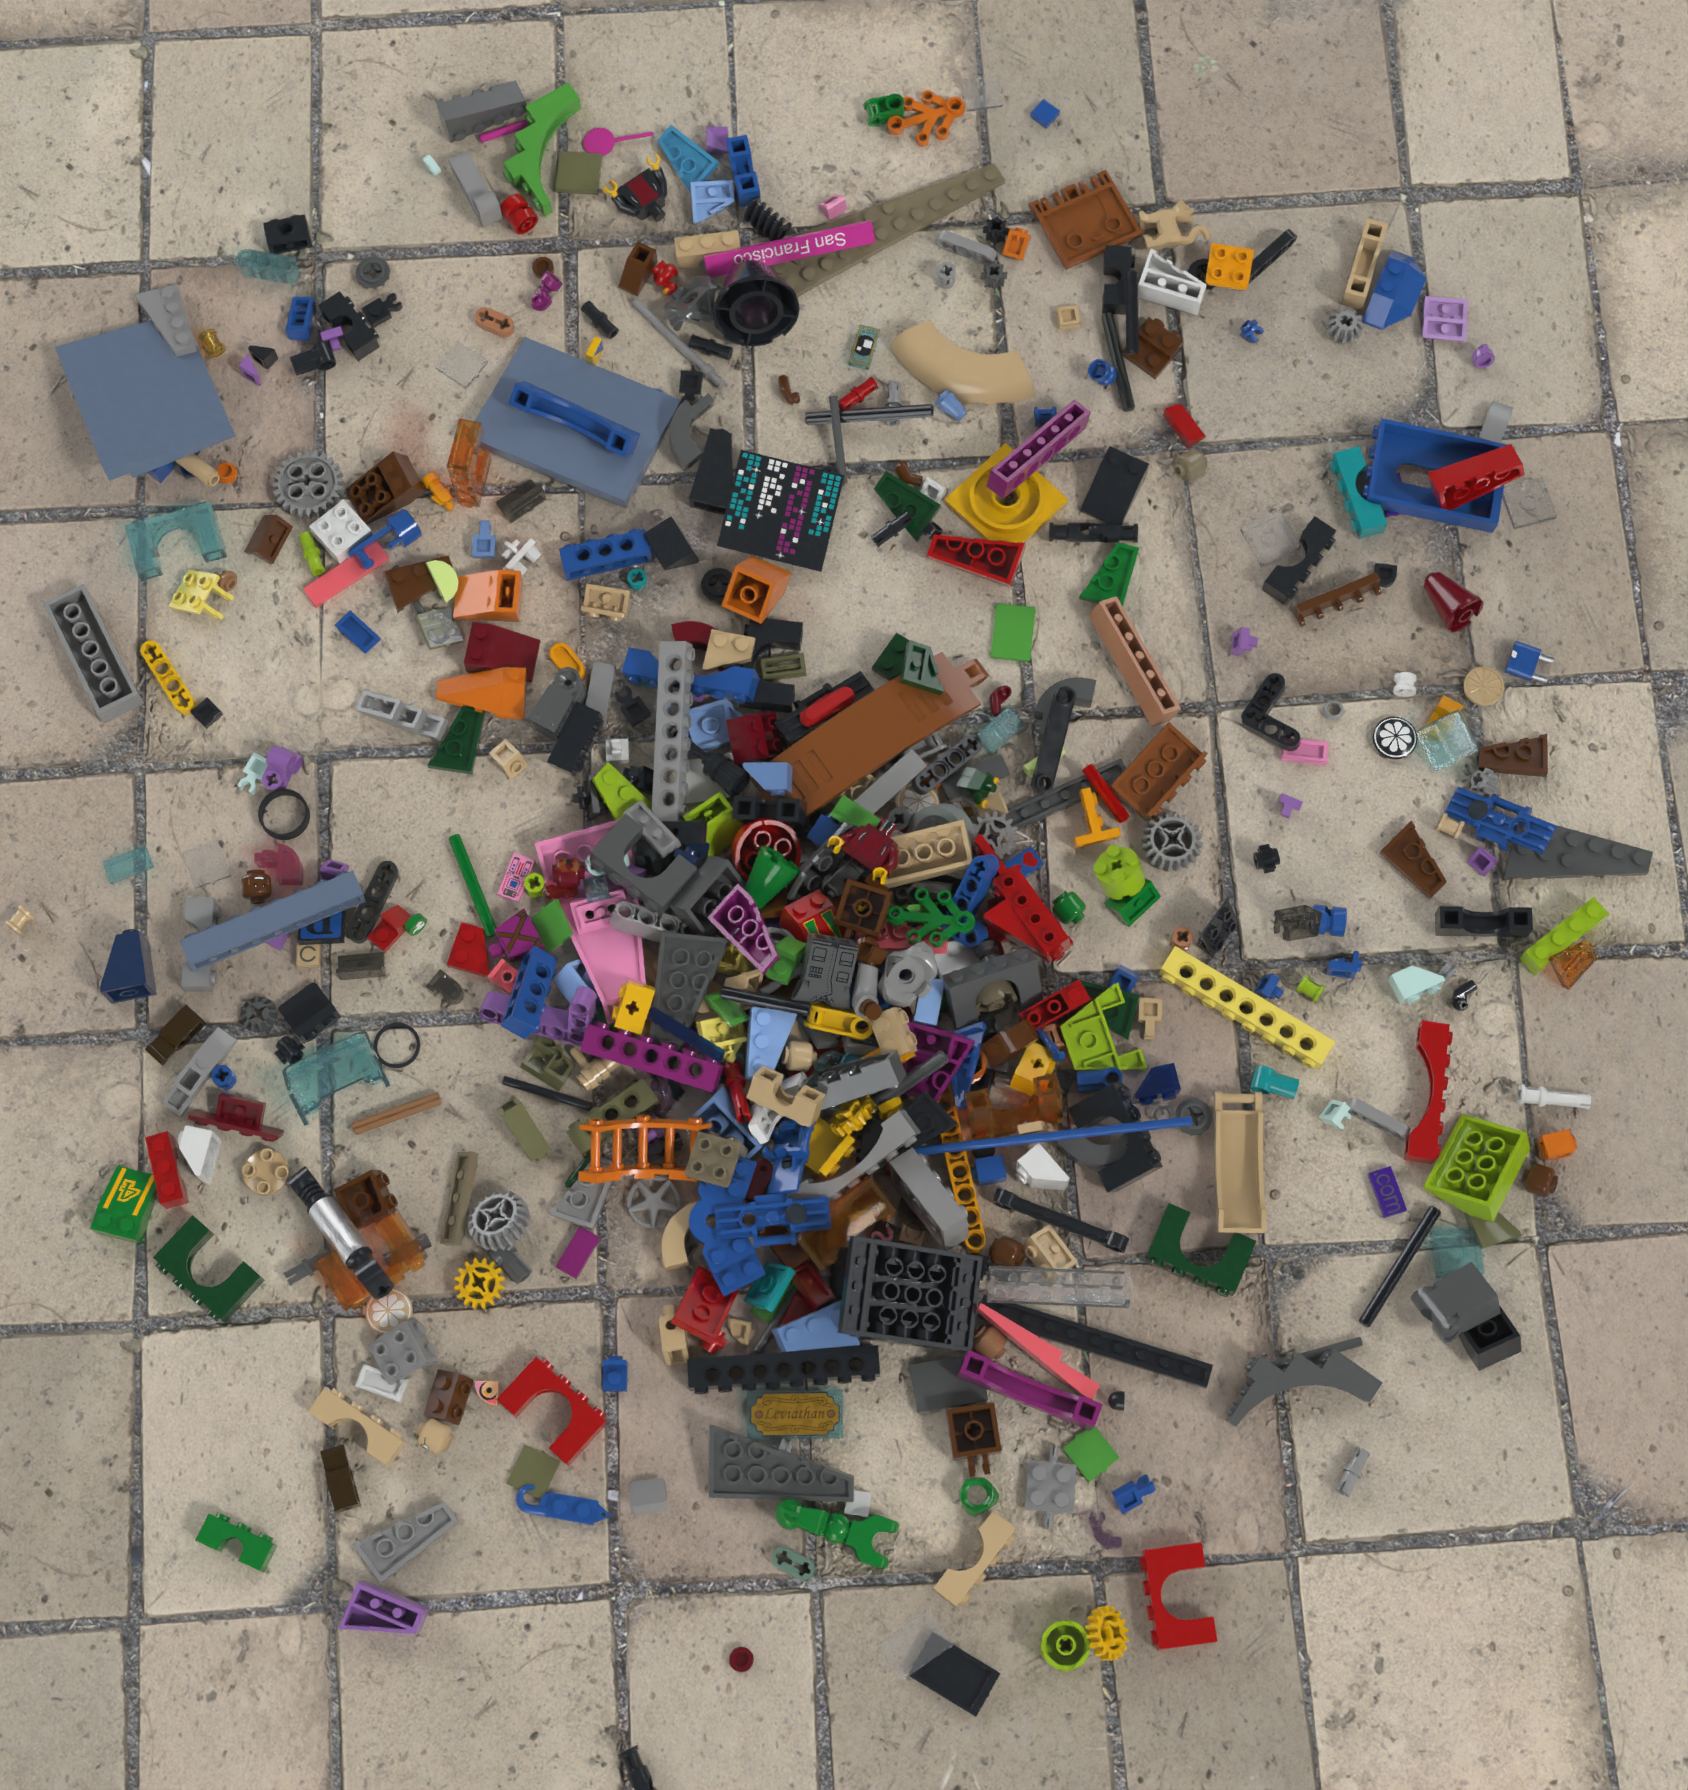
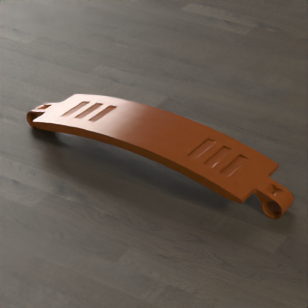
(875, 733)

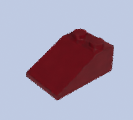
(498, 647)

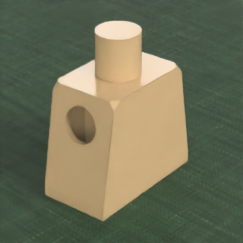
(672, 1338)

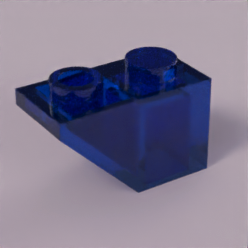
(1159, 1083)

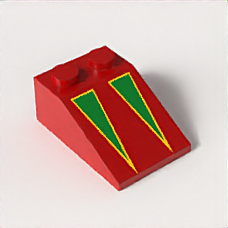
(811, 914)

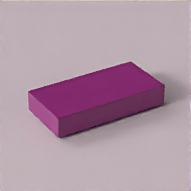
(578, 1252)

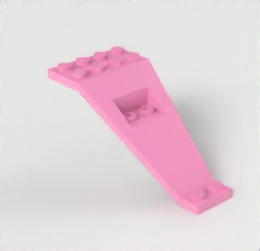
(605, 952)

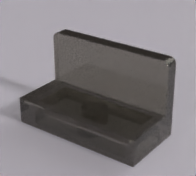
(521, 500)
(361, 966)

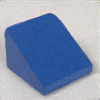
(1125, 978)

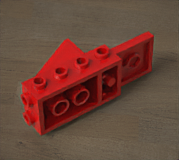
(1021, 912)

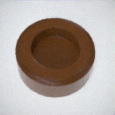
(542, 264)

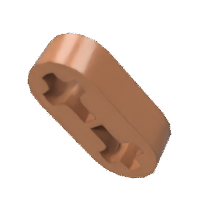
(494, 322)

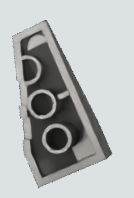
(817, 867)

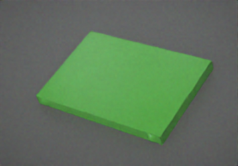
(1013, 632)

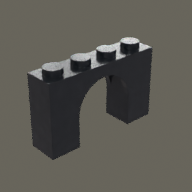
(773, 635)
(1140, 1155)

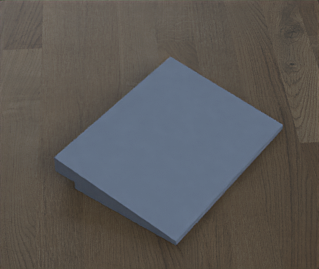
(142, 399)
(561, 450)

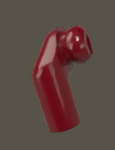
(997, 698)

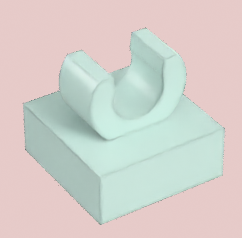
(1335, 1113)

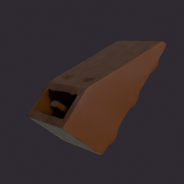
(385, 488)

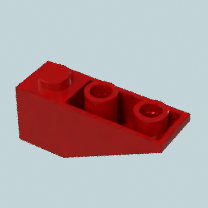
(1056, 1005)

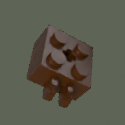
(849, 916)
(984, 1444)

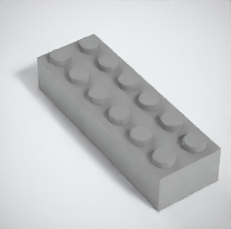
(93, 653)

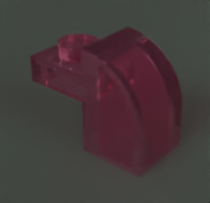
(287, 862)

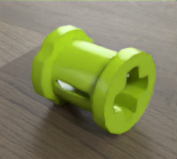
(533, 879)
(1310, 988)

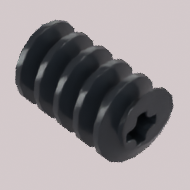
(765, 222)

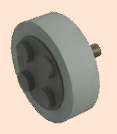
(940, 815)

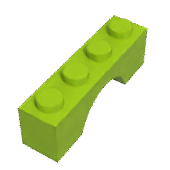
(1564, 935)

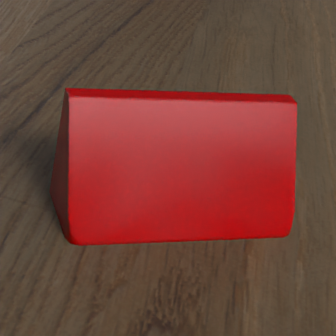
(1183, 425)

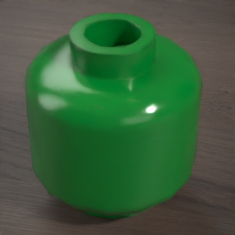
(1069, 908)

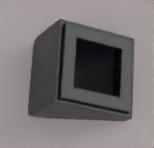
(263, 355)

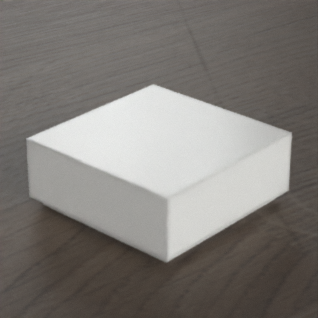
(860, 1506)

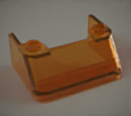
(848, 1218)

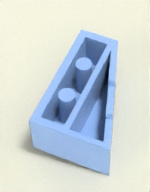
(766, 1038)

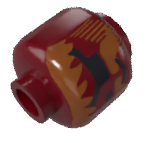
(567, 872)

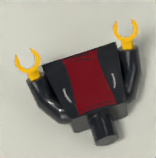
(643, 194)

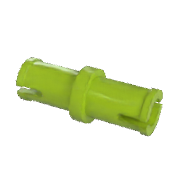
(311, 553)

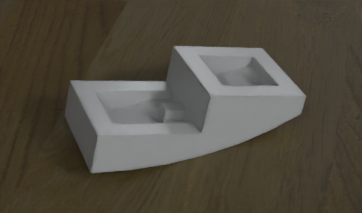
(1496, 422)

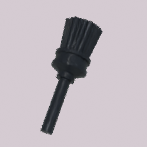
(722, 770)

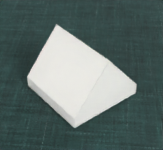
(933, 490)

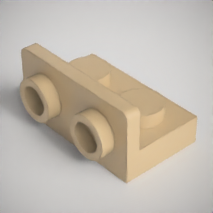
(1048, 1250)

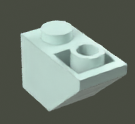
(1414, 982)

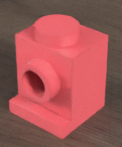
(498, 975)

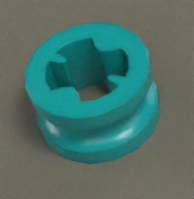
(634, 573)

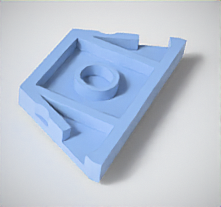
(710, 725)

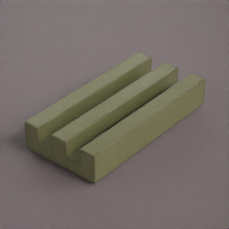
(783, 675)

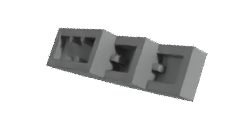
(402, 716)

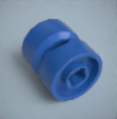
(1332, 920)

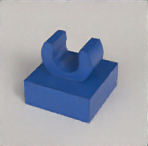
(1267, 987)

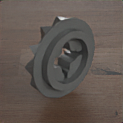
(364, 269)
(256, 1024)
(1197, 1107)

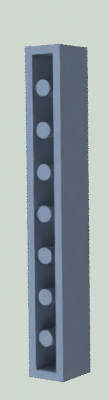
(272, 920)

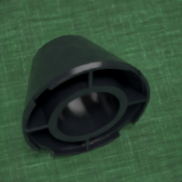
(755, 305)

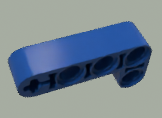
(974, 897)

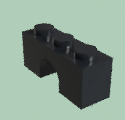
(1116, 263)
(339, 312)
(784, 810)

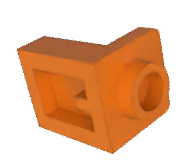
(1016, 243)

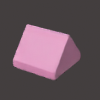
(833, 206)

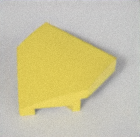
(722, 1035)

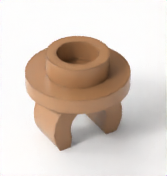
(227, 580)

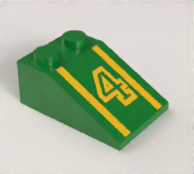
(126, 1205)

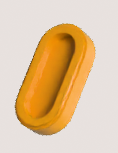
(563, 656)

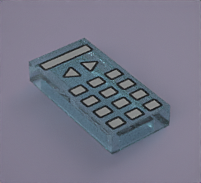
(596, 888)

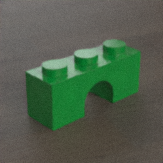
(256, 1549)

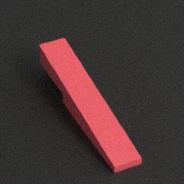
(1042, 1352)

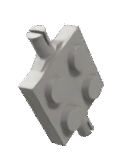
(1050, 1487)

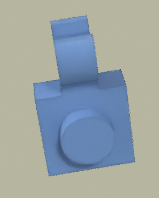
(484, 544)

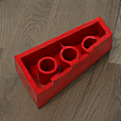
(984, 558)

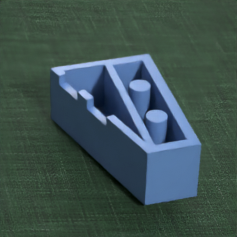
(814, 1331)

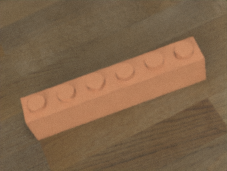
(1134, 661)

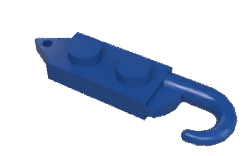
(563, 1507)

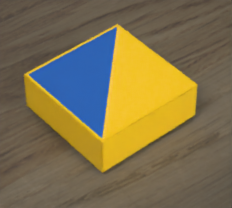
(594, 350)

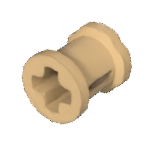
(1450, 826)
(19, 920)

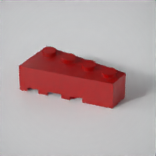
(1475, 477)

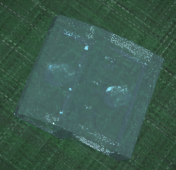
(1447, 740)

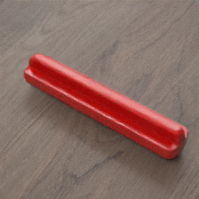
(1105, 793)

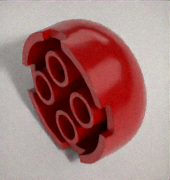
(763, 832)

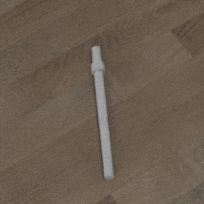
(707, 369)

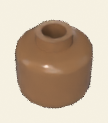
(989, 1342)

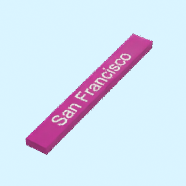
(792, 247)

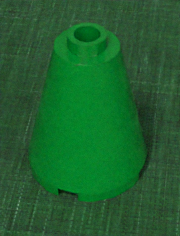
(769, 875)

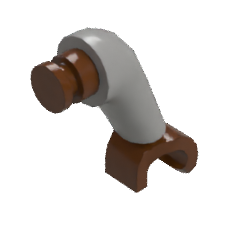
(865, 989)

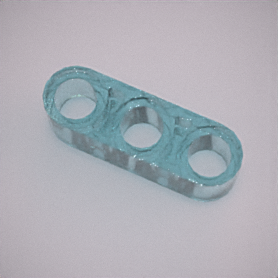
(276, 272)

